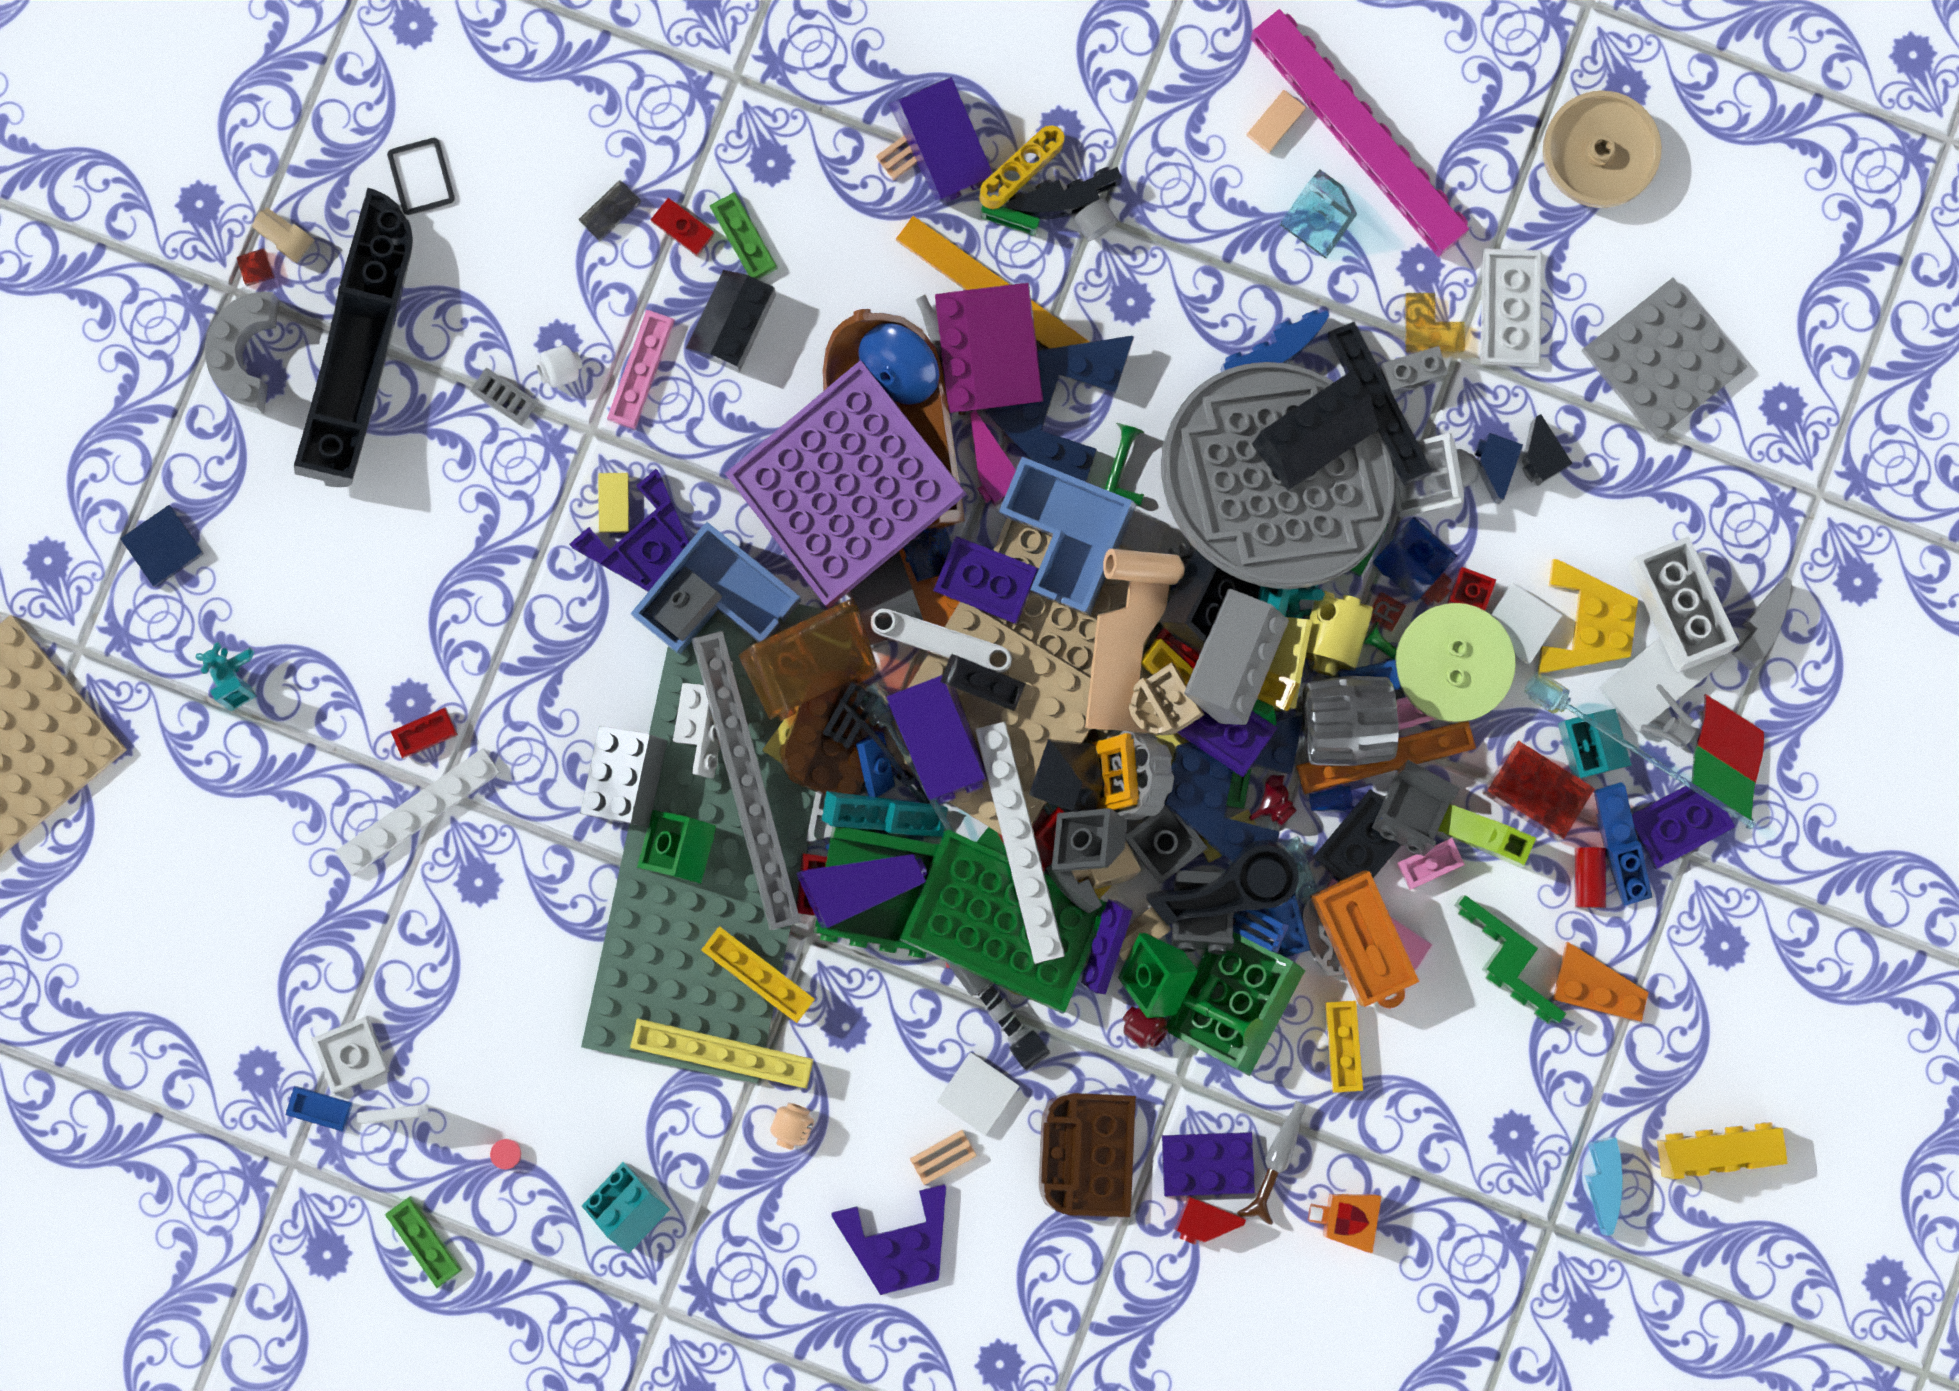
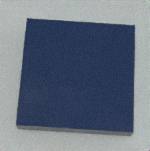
(162, 546)

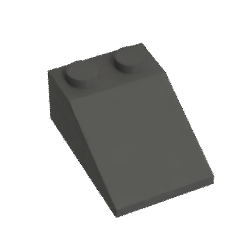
(885, 589)

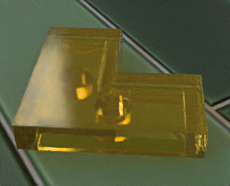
(1424, 332)

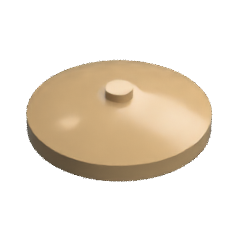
(1602, 149)

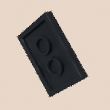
(1355, 843)

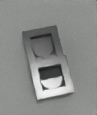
(1080, 894)

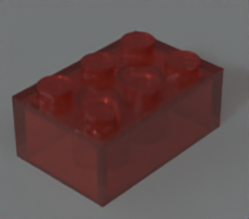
(1538, 790)

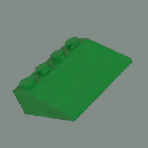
(1251, 987)

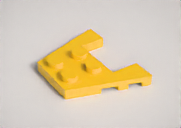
(1601, 626)

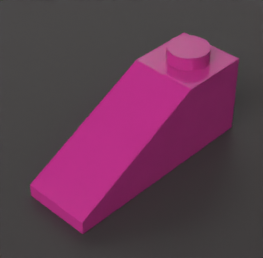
(992, 464)

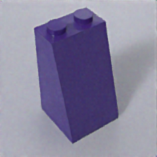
(942, 139)
(938, 739)
(855, 887)

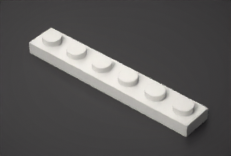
(417, 812)

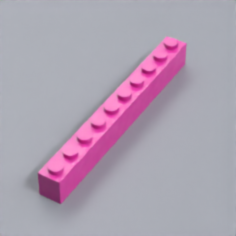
(1359, 132)

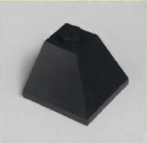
(1069, 775)

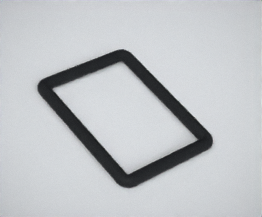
(397, 180)

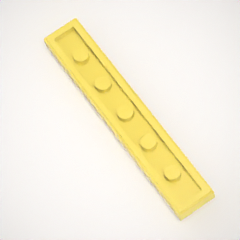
(721, 1053)

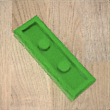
(743, 236)
(423, 1242)

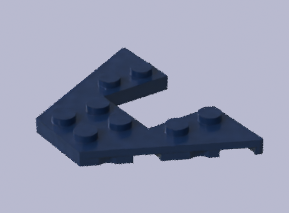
(1090, 363)
(1204, 783)

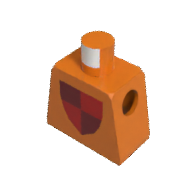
(1349, 1219)

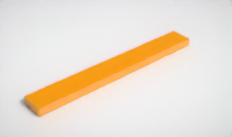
(973, 275)

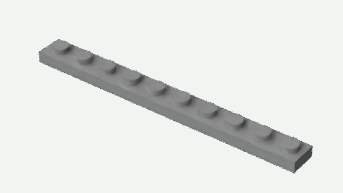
(746, 780)

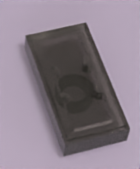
(609, 210)

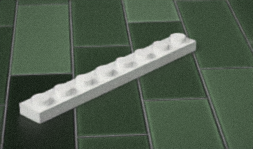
(1020, 842)

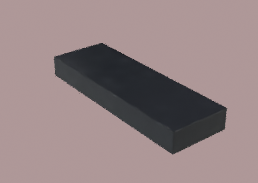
(983, 682)

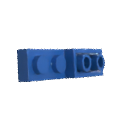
(1287, 341)
(1621, 844)

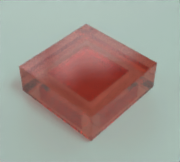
(255, 267)

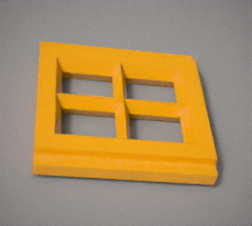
(1106, 747)

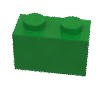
(677, 846)
(1157, 976)

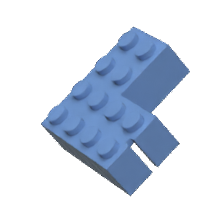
(1083, 528)
(749, 591)

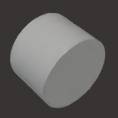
(1095, 219)

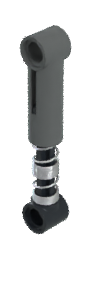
(1025, 1044)

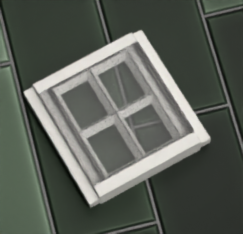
(1439, 489)

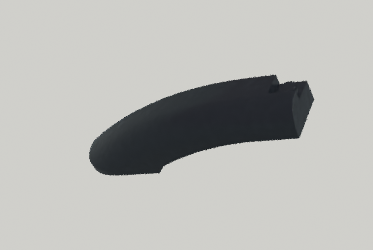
(356, 343)

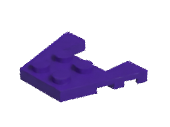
(646, 549)
(902, 1255)

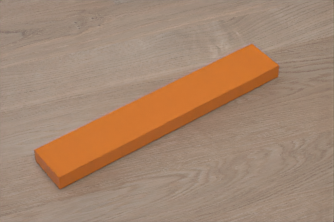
(1416, 748)

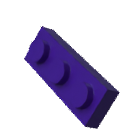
(1106, 946)

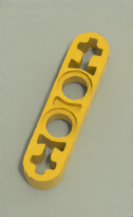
(1021, 166)

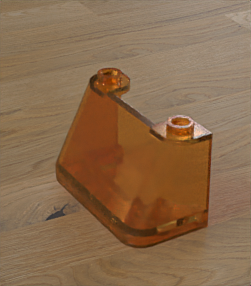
(809, 659)

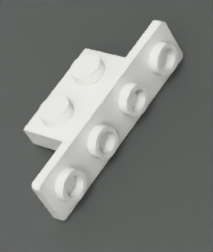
(697, 727)

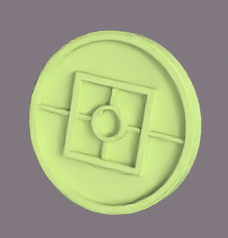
(1455, 662)

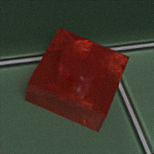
(1437, 591)

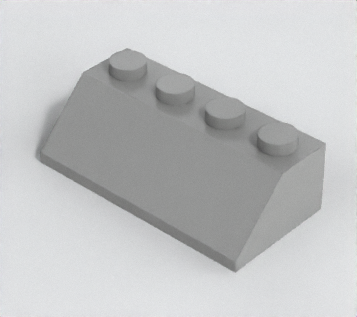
(1236, 658)

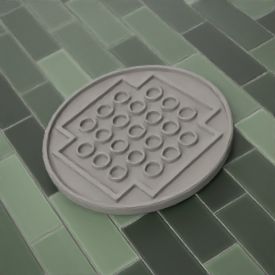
(1238, 507)

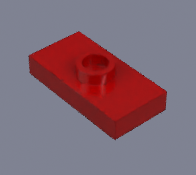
(682, 227)
(424, 733)

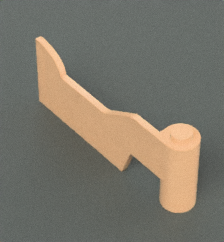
(1124, 631)

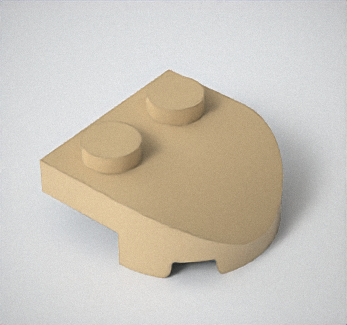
(1161, 704)

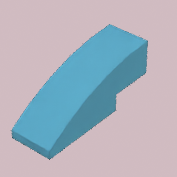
(1606, 1183)

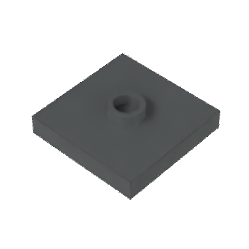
(683, 603)

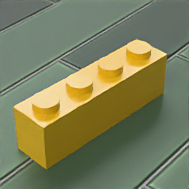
(1721, 1151)

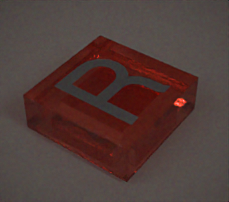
(1386, 611)

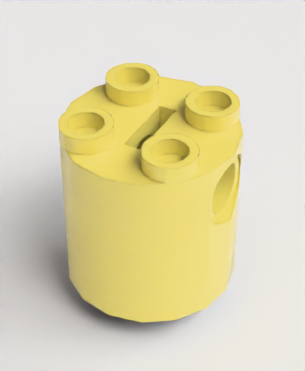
(1337, 633)

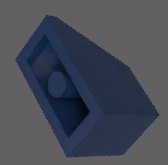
(1497, 463)

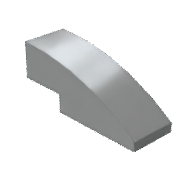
(1764, 625)

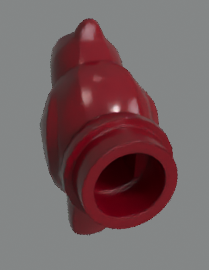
(1275, 801)

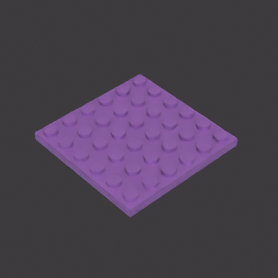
(845, 484)

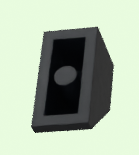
(1543, 453)

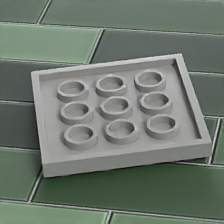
(1664, 359)

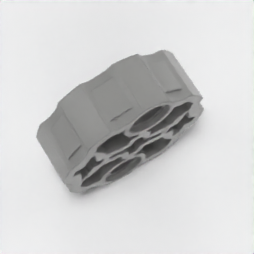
(1153, 775)

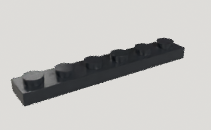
(1393, 428)

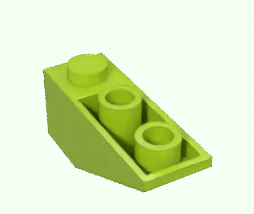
(1487, 835)

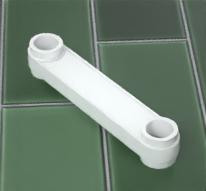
(939, 639)

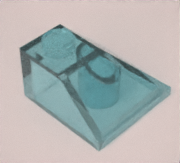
(1320, 214)

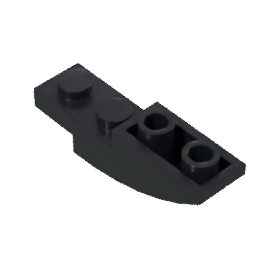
(1053, 202)

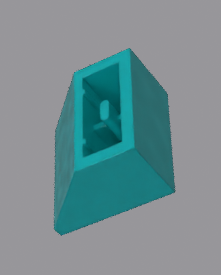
(1591, 750)
(625, 1208)

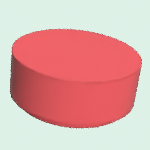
(505, 1154)

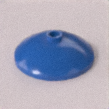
(900, 363)

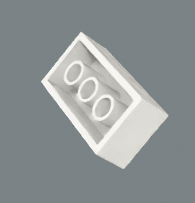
(1683, 604)

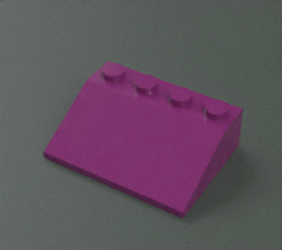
(988, 347)

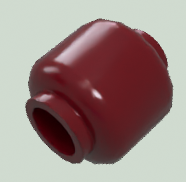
(1142, 1030)

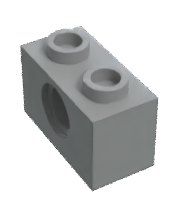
(1414, 370)

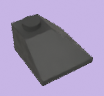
(1088, 839)

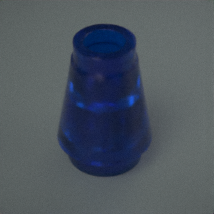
(1332, 799)

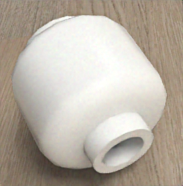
(559, 366)

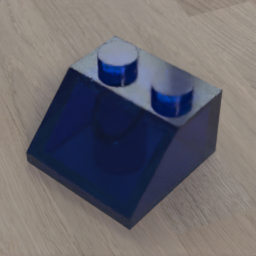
(1414, 559)

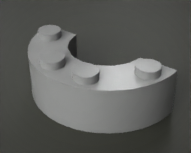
(227, 342)

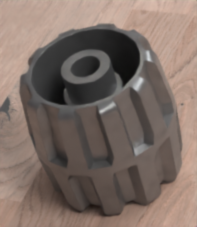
(1350, 721)

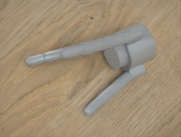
(1675, 730)

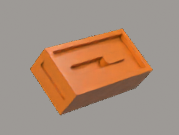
(1365, 940)

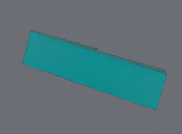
(882, 814)

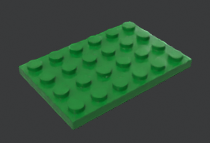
(975, 922)

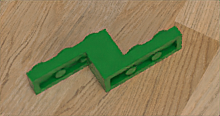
(1508, 960)

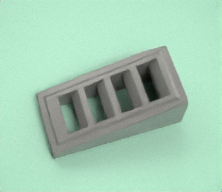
(482, 382)

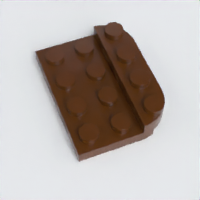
(817, 759)
(1087, 1154)

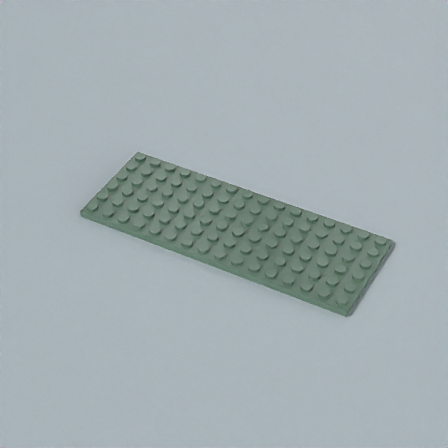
(660, 922)

